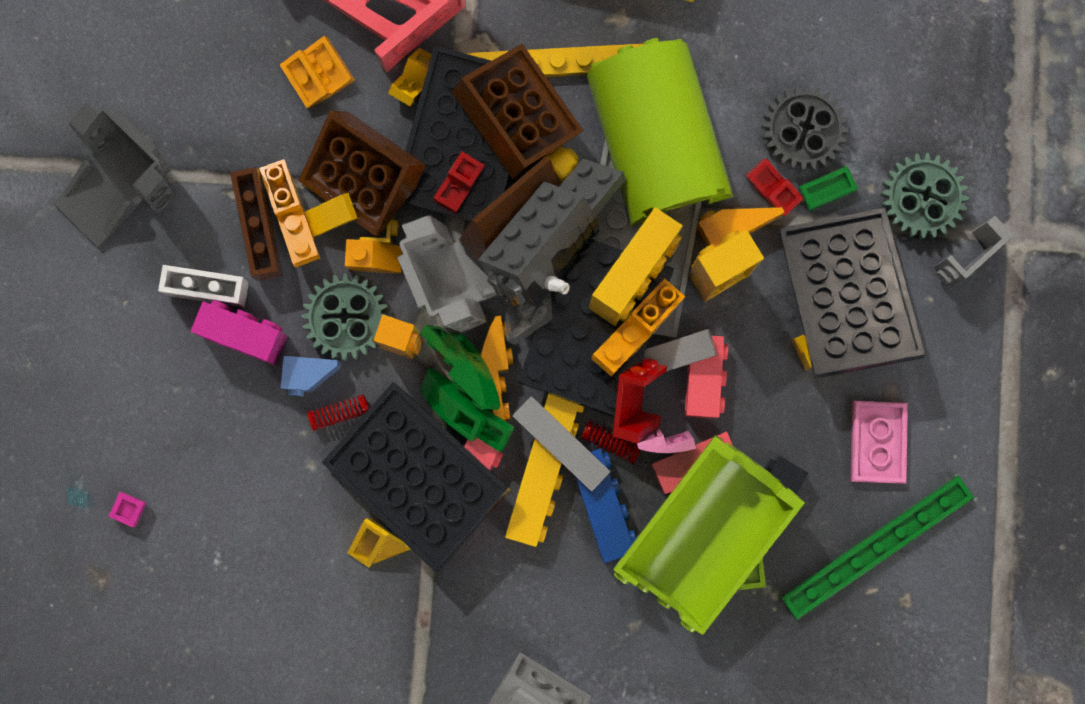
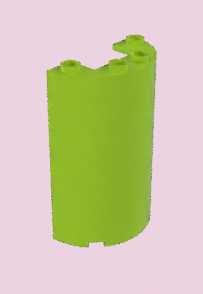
(658, 128)
(709, 534)

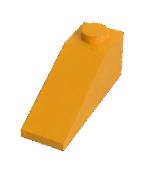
(717, 225)

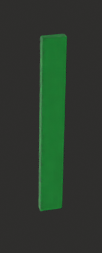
(877, 547)

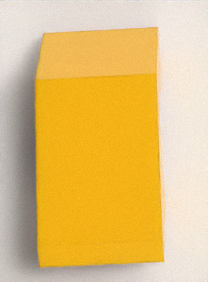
(410, 83)

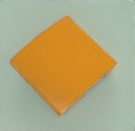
(317, 72)

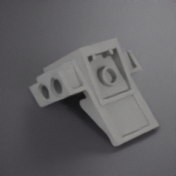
(444, 275)
(534, 684)

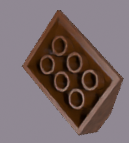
(516, 110)
(364, 164)

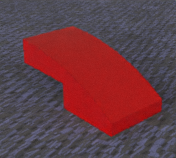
(458, 182)
(773, 186)

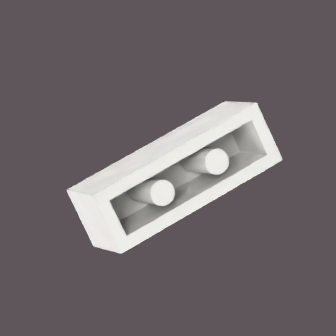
(203, 286)

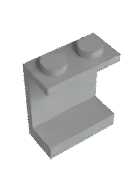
(993, 237)

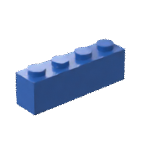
(606, 514)

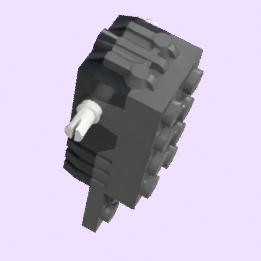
(549, 235)

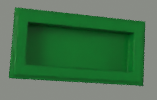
(828, 188)

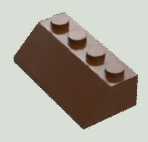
(499, 213)

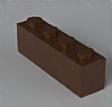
(256, 224)

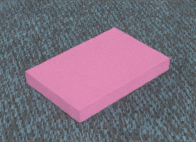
(879, 442)

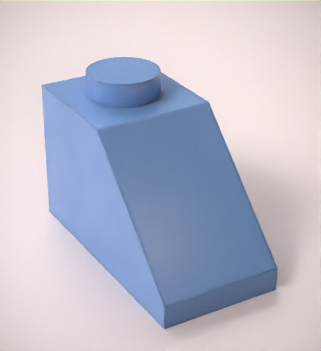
(306, 374)

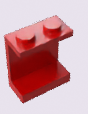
(630, 420)

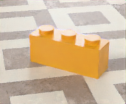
(398, 337)

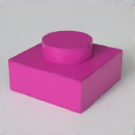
(127, 509)

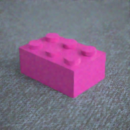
(240, 331)

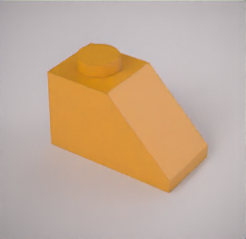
(372, 256)

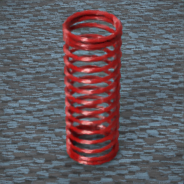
(363, 406)
(588, 432)

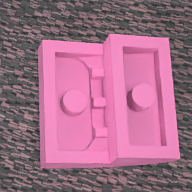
(657, 443)

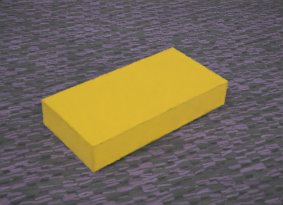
(331, 215)

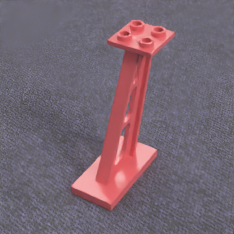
(404, 38)

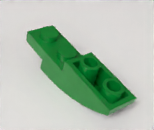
(468, 369)
(461, 414)

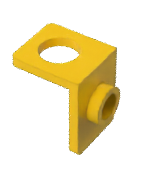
(392, 230)

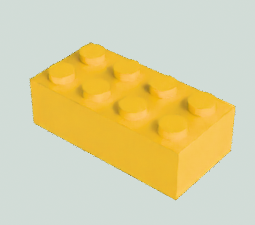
(725, 265)
(635, 266)

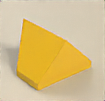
(375, 543)

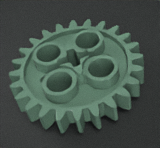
(930, 173)
(347, 293)

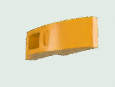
(289, 213)
(638, 327)
(497, 360)

